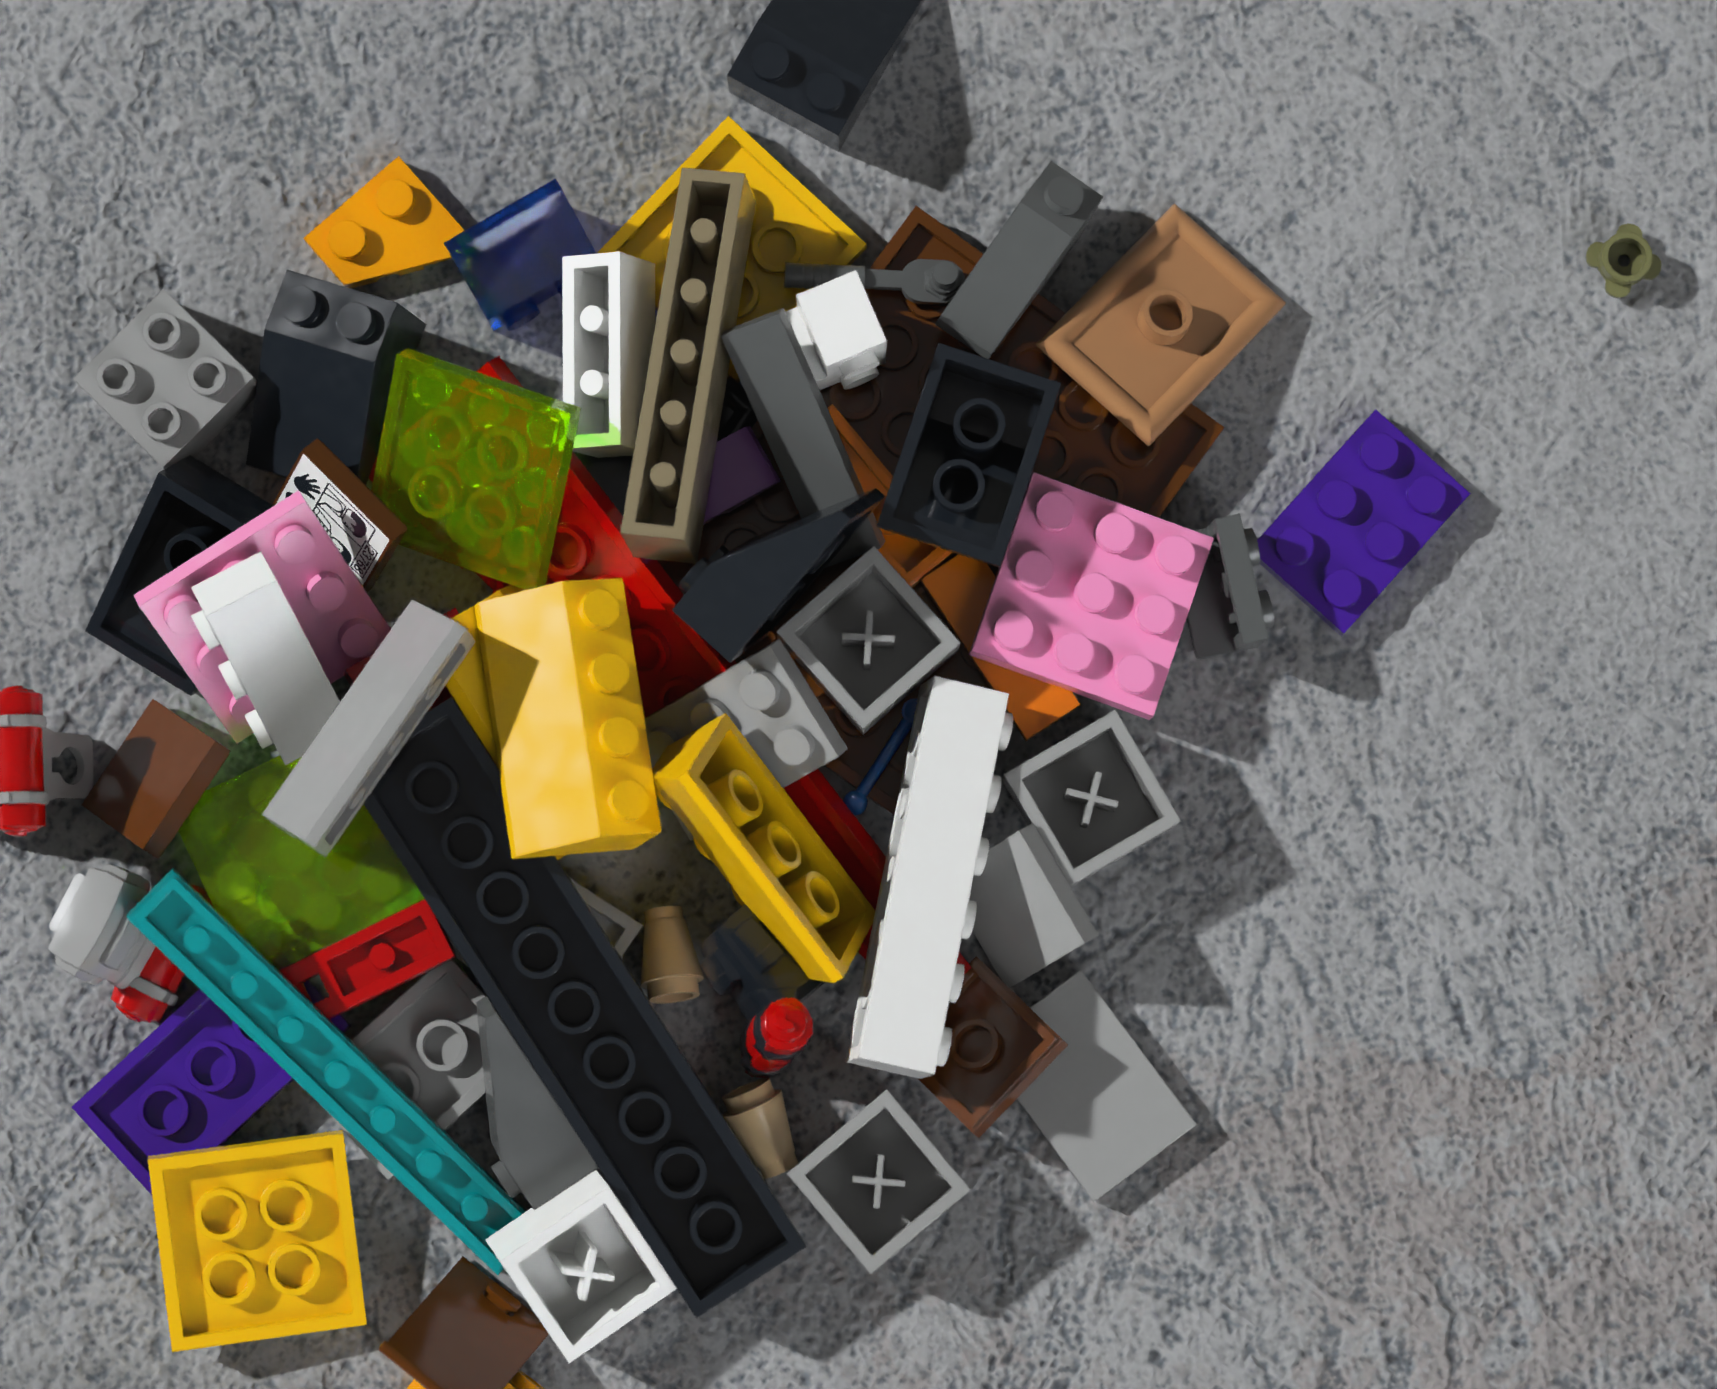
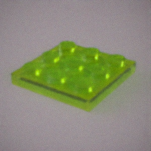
(474, 468)
(280, 888)

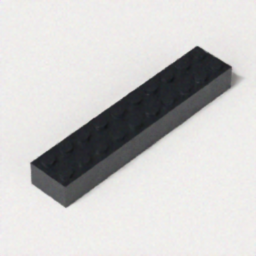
(580, 1018)

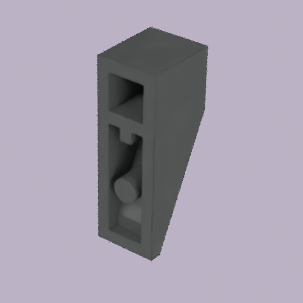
(1020, 260)
(526, 1126)

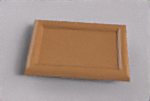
(1161, 324)

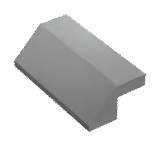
(369, 727)

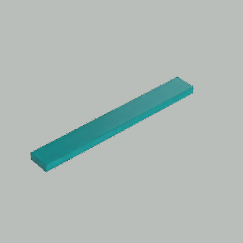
(325, 1063)

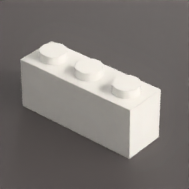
(607, 347)
(266, 655)

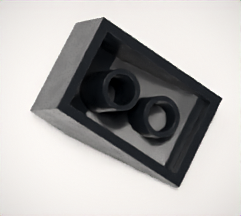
(819, 61)
(326, 373)
(969, 455)
(180, 518)
(748, 590)

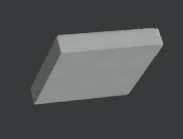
(1026, 908)

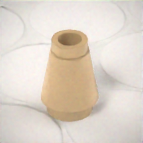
(669, 957)
(762, 1126)

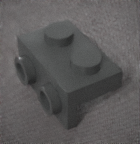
(1227, 607)

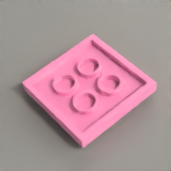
(315, 579)
(1091, 596)

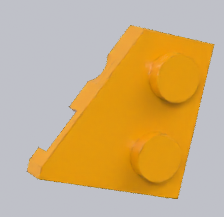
(384, 229)

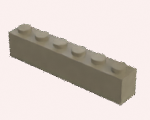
(688, 366)

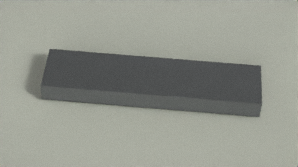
(797, 422)

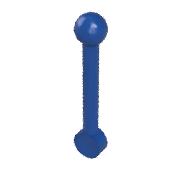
(856, 799)

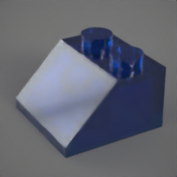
(517, 255)

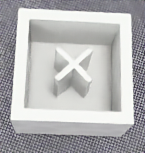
(581, 1265)

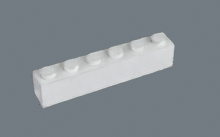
(929, 878)

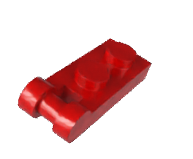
(375, 959)

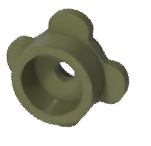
(1626, 242)

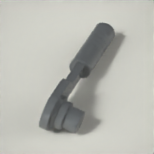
(920, 281)

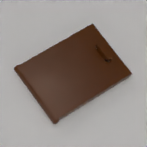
(466, 1334)

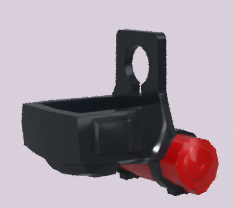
(767, 986)

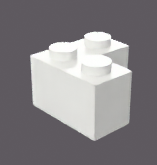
(839, 332)

